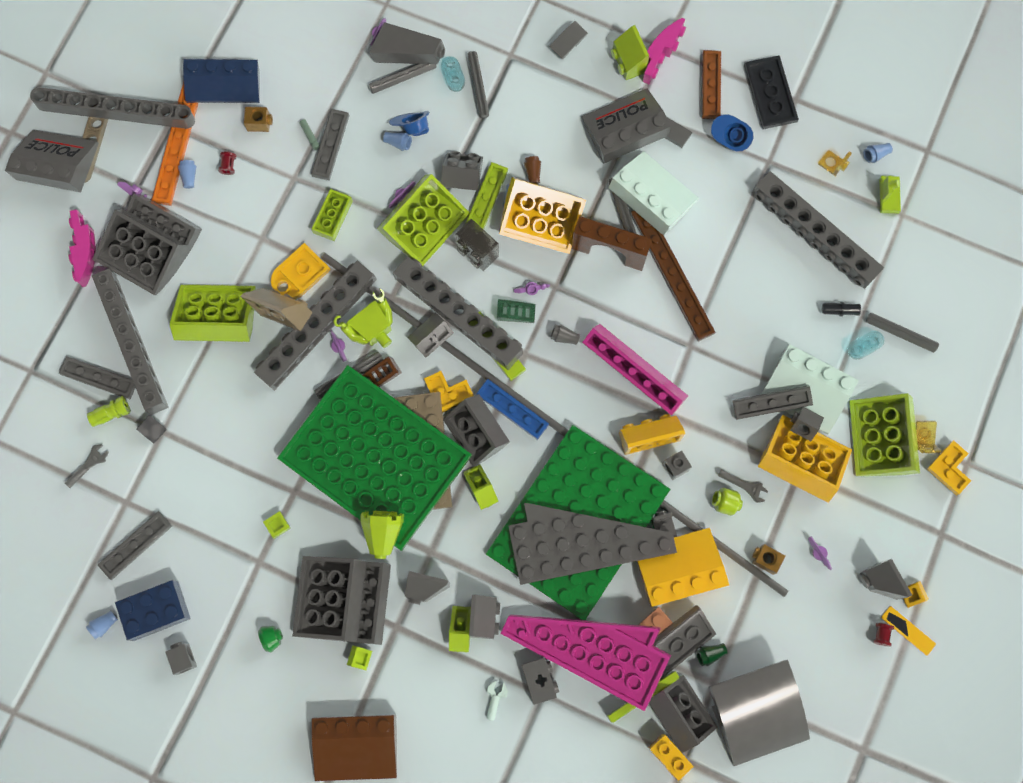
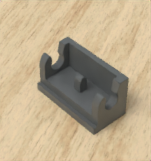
(430, 334)

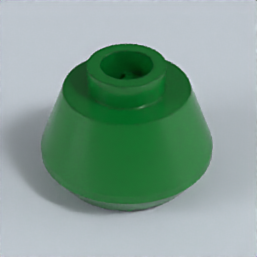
(270, 637)

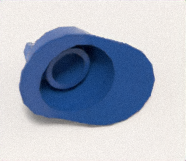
(413, 123)
(732, 132)

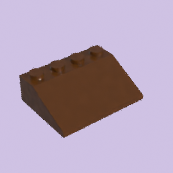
(354, 747)

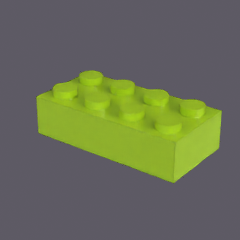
(332, 215)

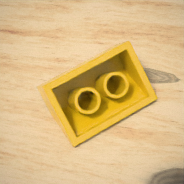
(651, 434)

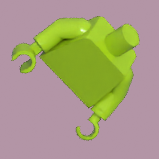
(370, 324)

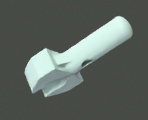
(495, 699)

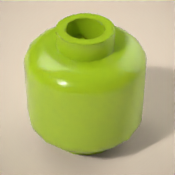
(727, 501)

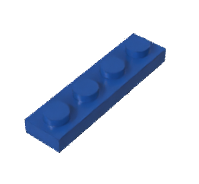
(512, 409)

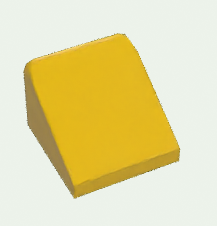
(918, 594)

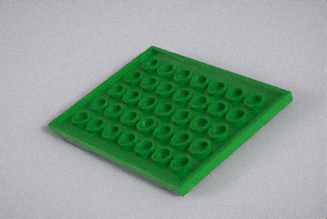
(374, 454)
(591, 482)

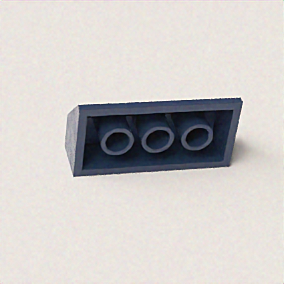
(221, 81)

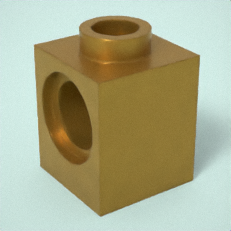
(254, 113)
(776, 559)

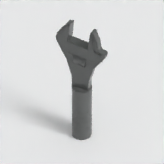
(93, 459)
(752, 489)

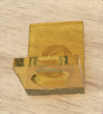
(841, 164)
(926, 436)

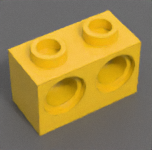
(670, 757)

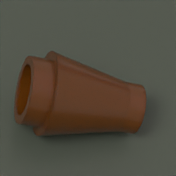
(533, 168)

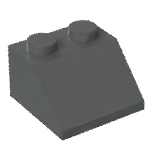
(483, 617)

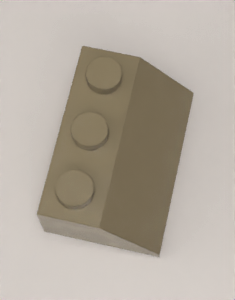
(278, 307)

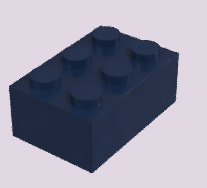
(152, 610)

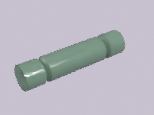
(308, 132)

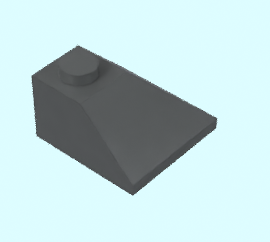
(885, 580)
(424, 587)

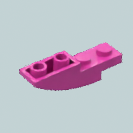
(663, 46)
(83, 250)

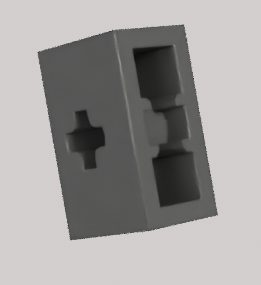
(531, 672)

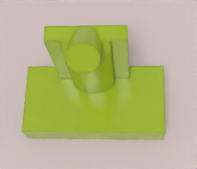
(890, 194)

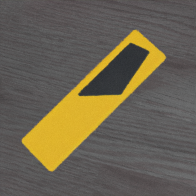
(908, 630)

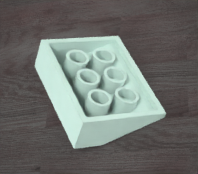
(652, 192)
(828, 385)

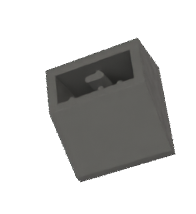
(462, 171)

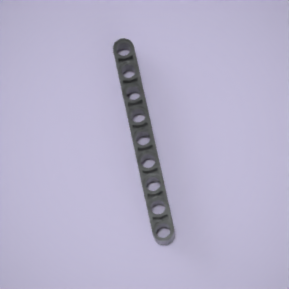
(104, 107)

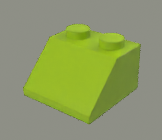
(630, 53)

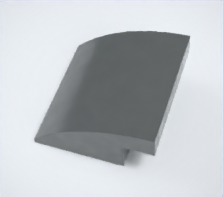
(146, 243)
(342, 600)
(760, 712)

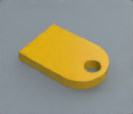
(299, 271)

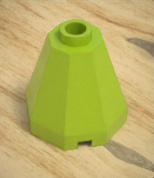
(381, 531)

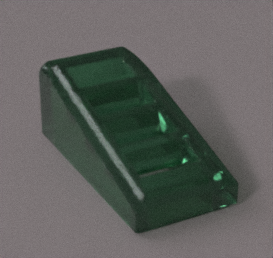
(515, 318)

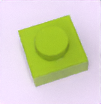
(276, 525)
(359, 657)

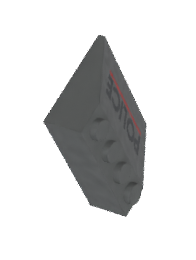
(626, 125)
(52, 160)

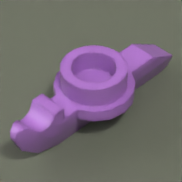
(376, 30)
(130, 190)
(401, 193)
(531, 288)
(338, 346)
(820, 553)

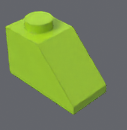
(481, 487)
(459, 629)

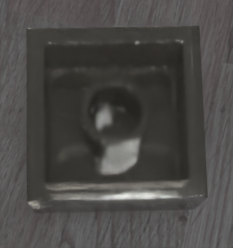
(477, 245)

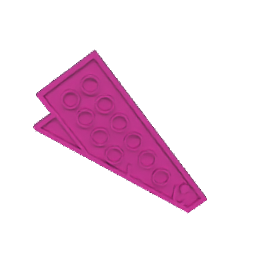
(606, 654)

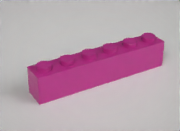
(635, 369)

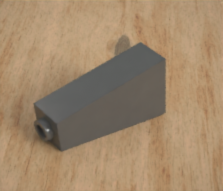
(405, 46)

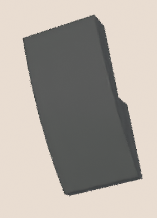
(568, 39)

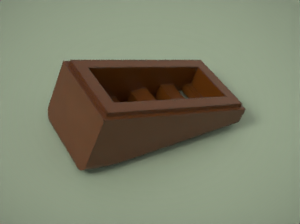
(383, 365)

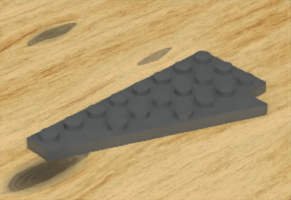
(571, 543)

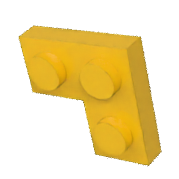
(450, 396)
(946, 469)

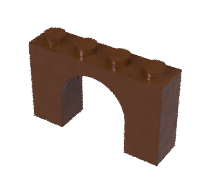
(631, 245)

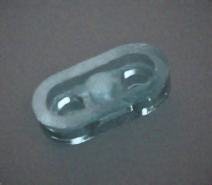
(453, 72)
(864, 345)

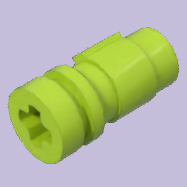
(106, 413)

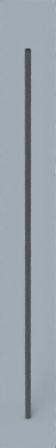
(562, 430)

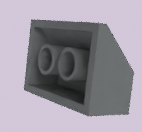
(476, 429)
(683, 714)

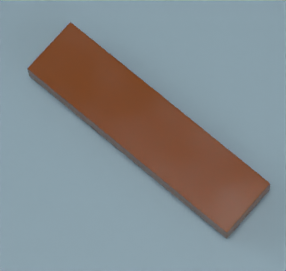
(711, 84)

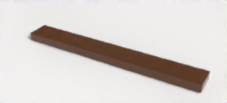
(675, 279)

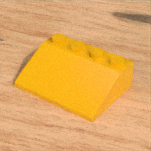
(540, 215)
(809, 465)
(685, 573)

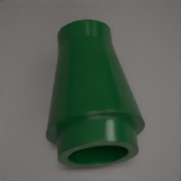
(709, 654)

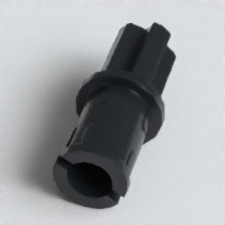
(841, 309)

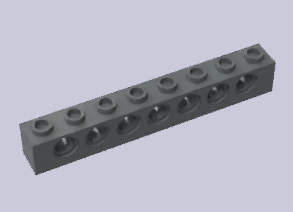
(816, 220)
(130, 342)
(505, 357)
(274, 378)

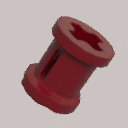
(227, 163)
(883, 634)

